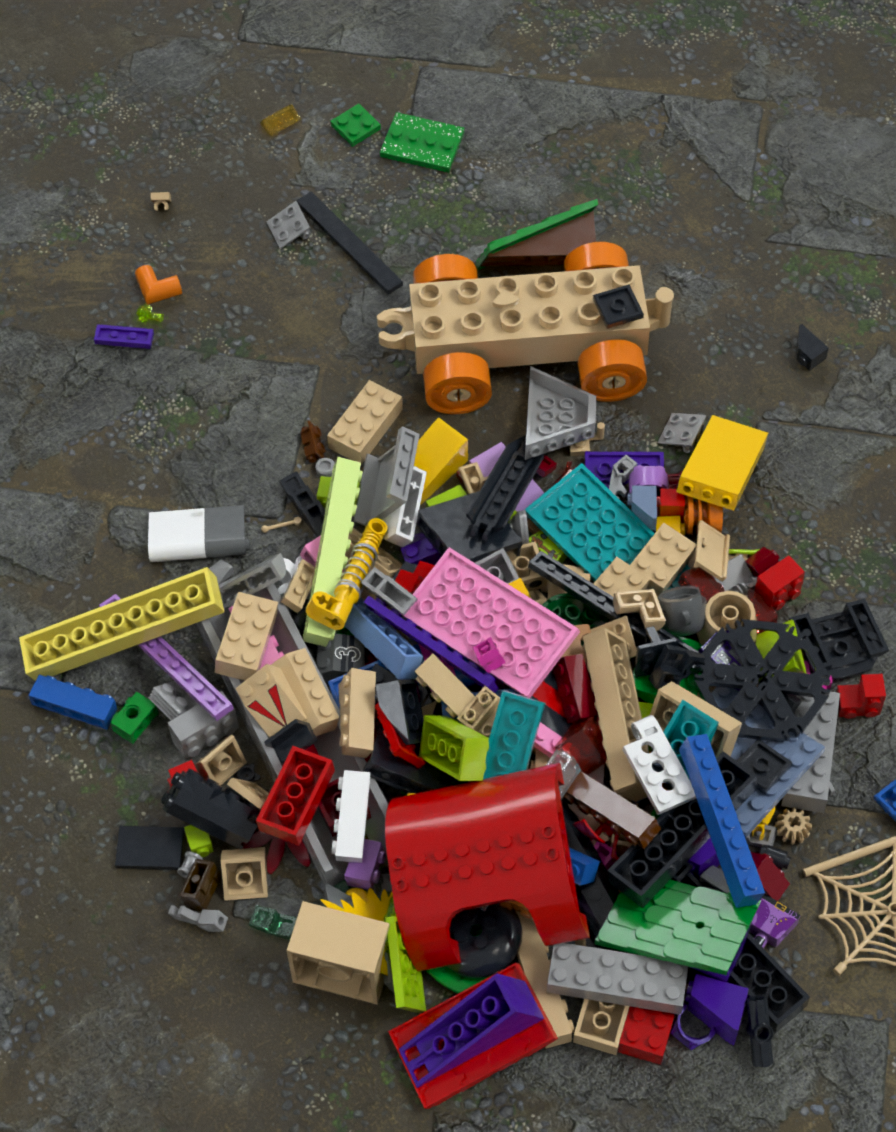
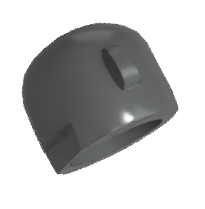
(683, 610)

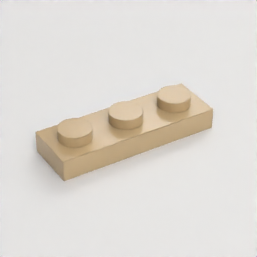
(299, 586)

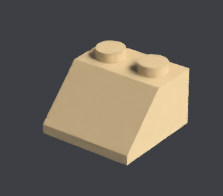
(221, 761)
(244, 873)

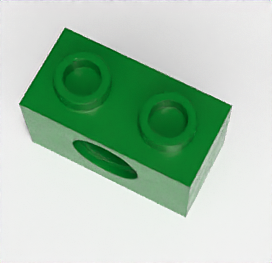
(132, 728)

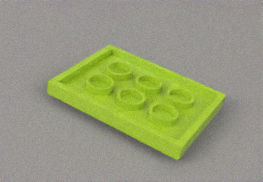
(406, 979)

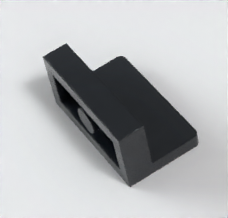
(294, 734)

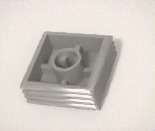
(172, 699)

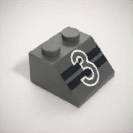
(340, 656)

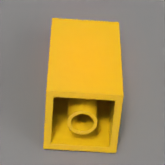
(440, 455)

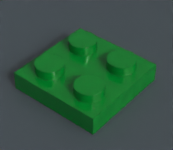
(355, 125)

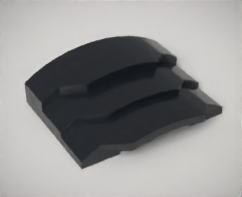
(844, 640)

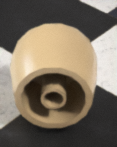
(726, 609)

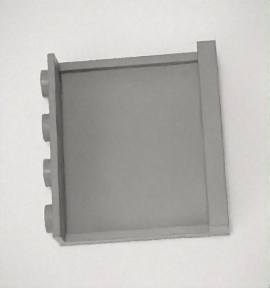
(387, 479)

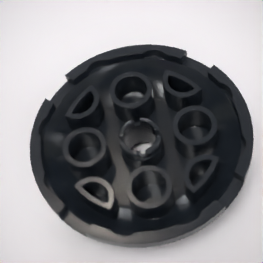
(493, 947)

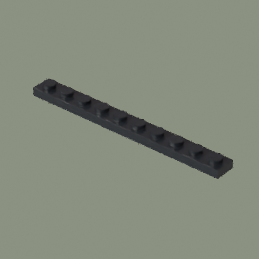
(592, 596)

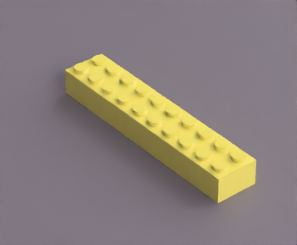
(122, 624)

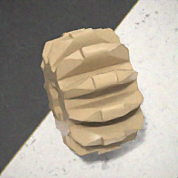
(785, 824)

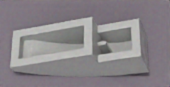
(389, 591)

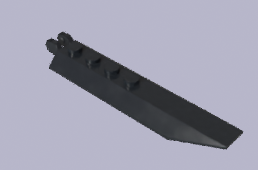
(503, 489)
(597, 897)

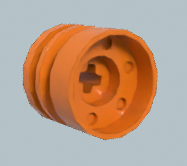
(702, 511)

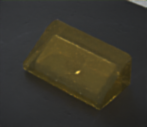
(280, 120)

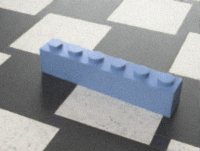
(383, 641)

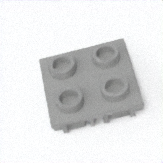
(289, 225)
(682, 430)
(738, 576)

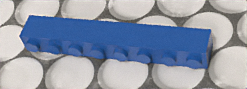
(721, 821)

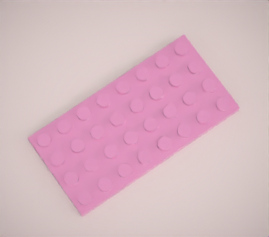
(468, 605)

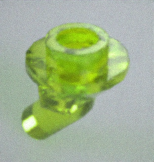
(144, 313)

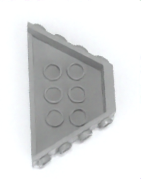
(557, 414)

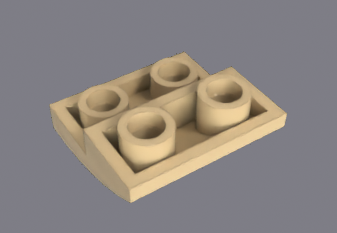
(481, 712)

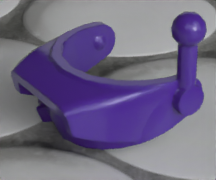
(689, 1042)

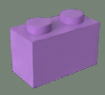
(366, 873)

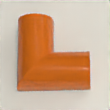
(156, 290)

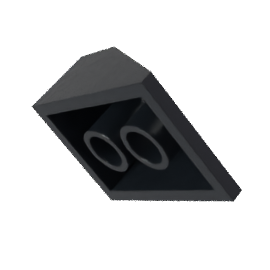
(402, 707)

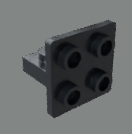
(649, 652)

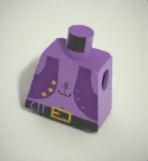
(772, 922)

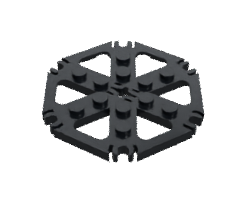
(773, 688)

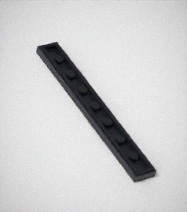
(349, 242)

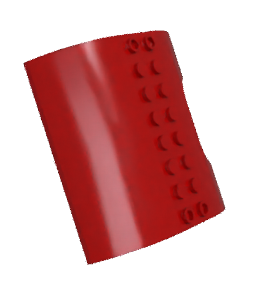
(481, 849)

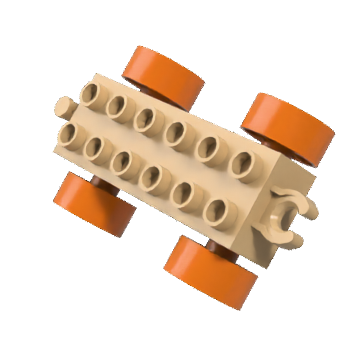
(556, 321)

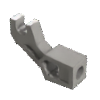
(627, 465)
(208, 919)

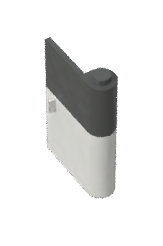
(197, 533)

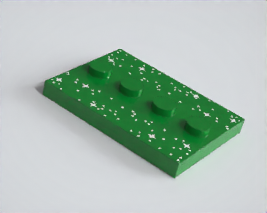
(422, 142)

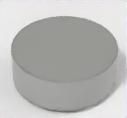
(324, 467)

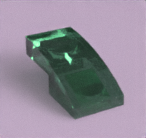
(272, 922)

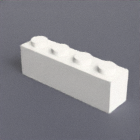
(352, 816)

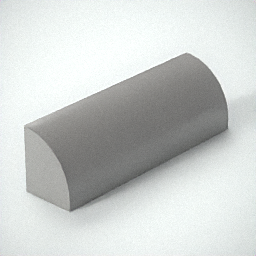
(253, 579)

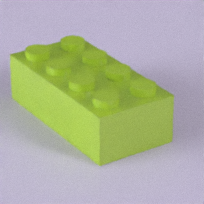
(454, 748)

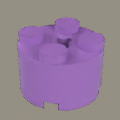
(649, 476)

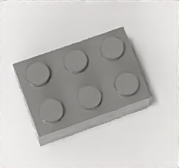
(198, 729)

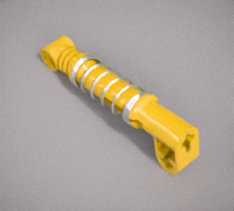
(335, 610)

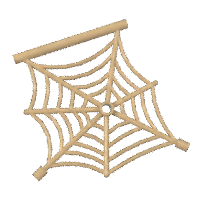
(888, 910)

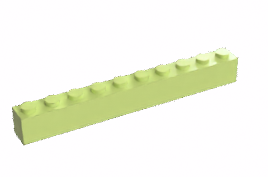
(334, 541)

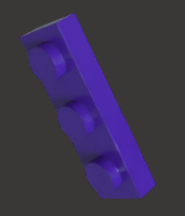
(123, 336)

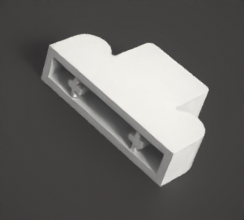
(403, 520)

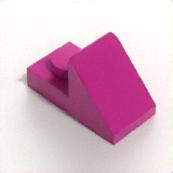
(488, 655)

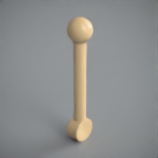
(297, 521)

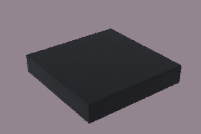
(618, 306)
(766, 764)

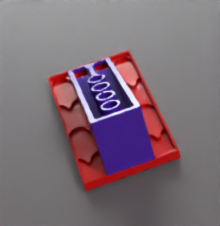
(472, 1035)

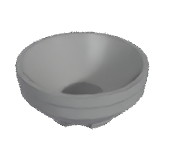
(520, 526)

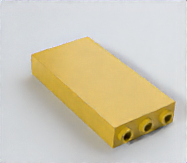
(722, 462)

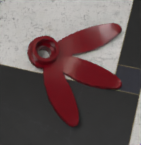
(277, 849)

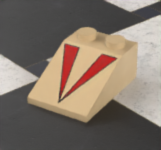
(270, 699)

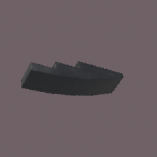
(304, 501)

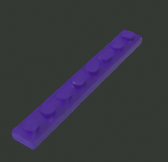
(437, 648)

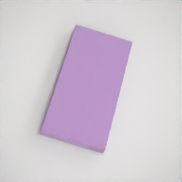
(487, 462)

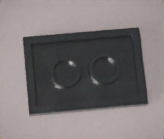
(149, 847)

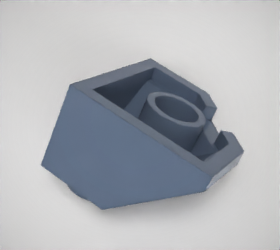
(644, 504)

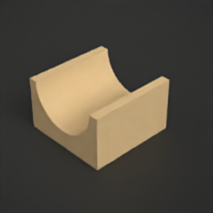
(338, 952)

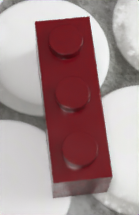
(575, 688)

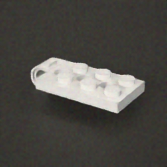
(649, 732)

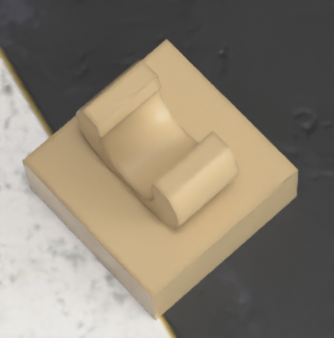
(161, 197)

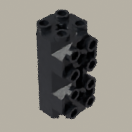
(210, 808)

